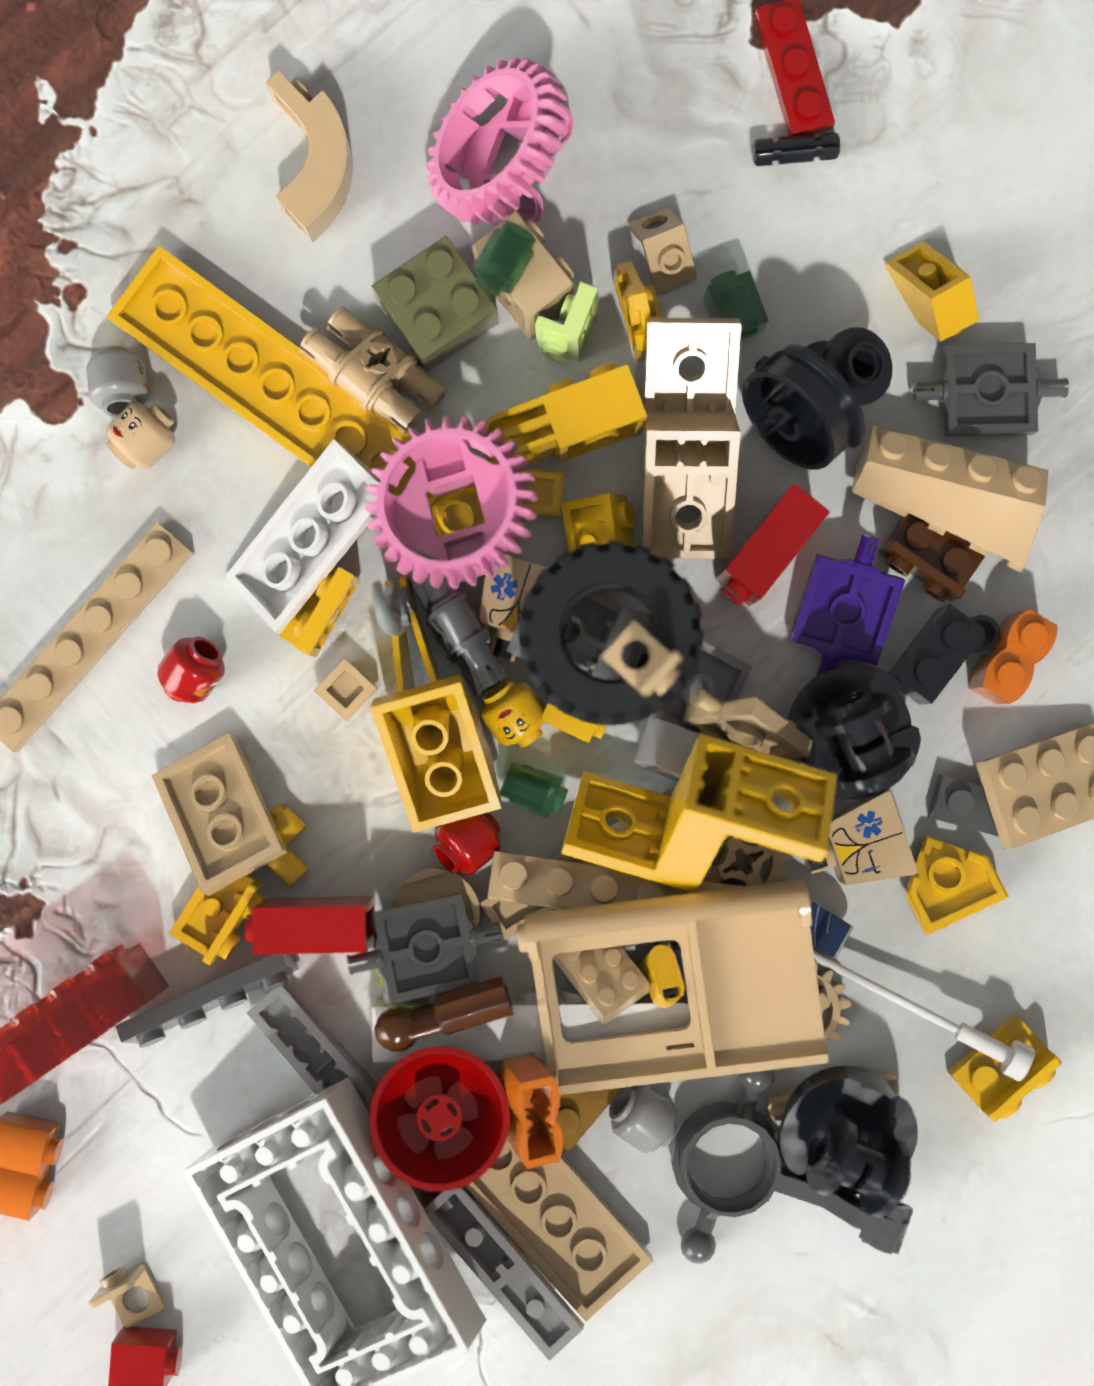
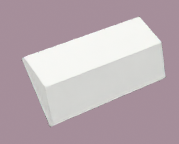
(305, 537)

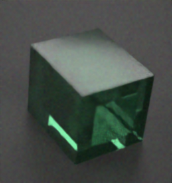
(736, 298)

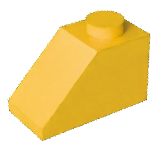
(934, 290)

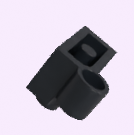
(940, 652)

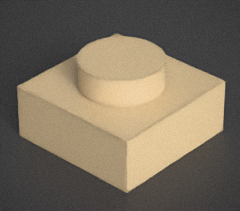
(346, 689)

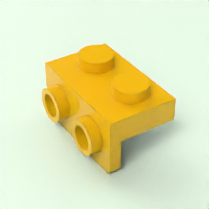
(211, 921)

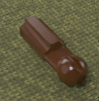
(449, 1013)

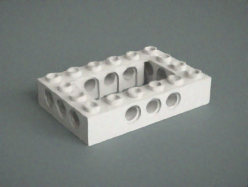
(433, 1303)

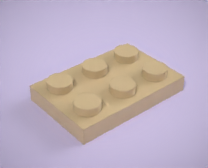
(1041, 786)
(219, 814)

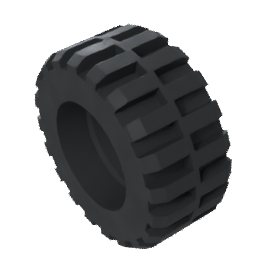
(593, 570)

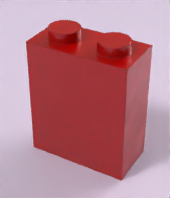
(771, 546)
(311, 925)

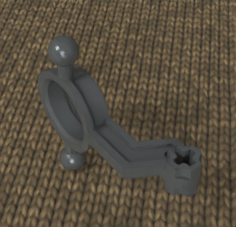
(698, 1242)

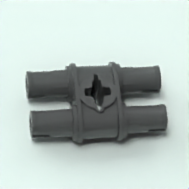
(460, 633)

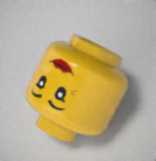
(513, 713)

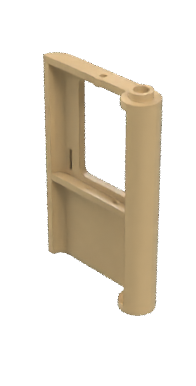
(744, 980)

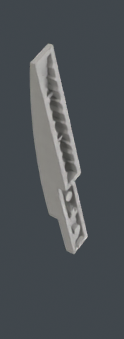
(454, 1213)

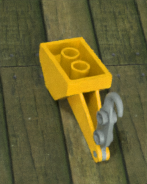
(430, 729)

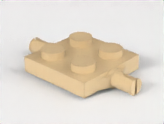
(746, 723)

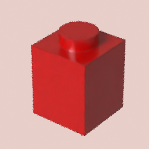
(144, 1357)

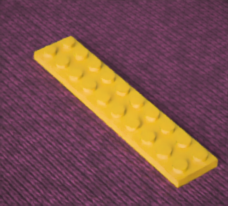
(264, 376)

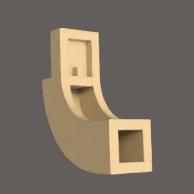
(325, 180)

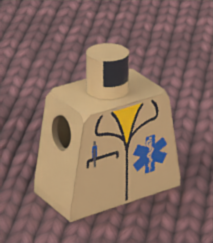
(504, 600)
(867, 843)

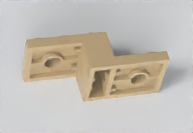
(690, 437)

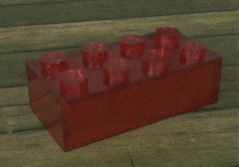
(76, 1015)

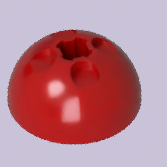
(445, 1155)

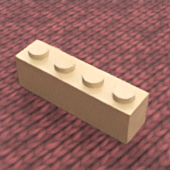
(955, 491)

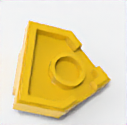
(636, 304)
(951, 885)

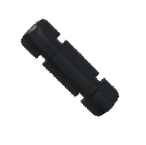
(796, 149)

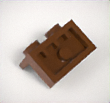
(935, 559)

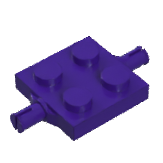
(847, 607)

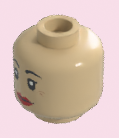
(140, 435)

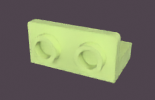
(577, 317)

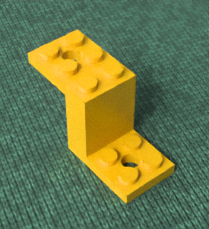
(717, 794)

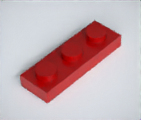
(794, 68)

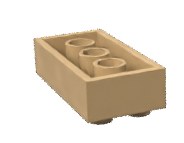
(604, 979)

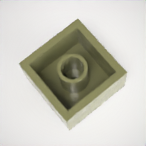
(435, 303)

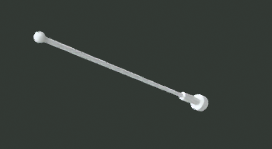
(1014, 1058)

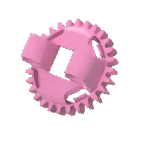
(469, 150)
(441, 469)

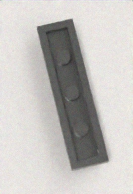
(191, 1007)

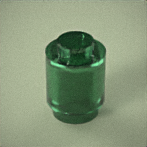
(504, 258)
(533, 789)

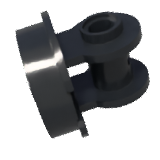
(811, 395)
(857, 729)
(823, 1140)

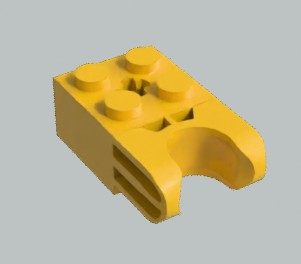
(574, 417)

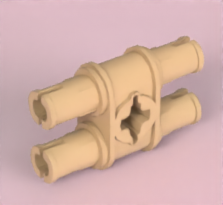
(373, 369)

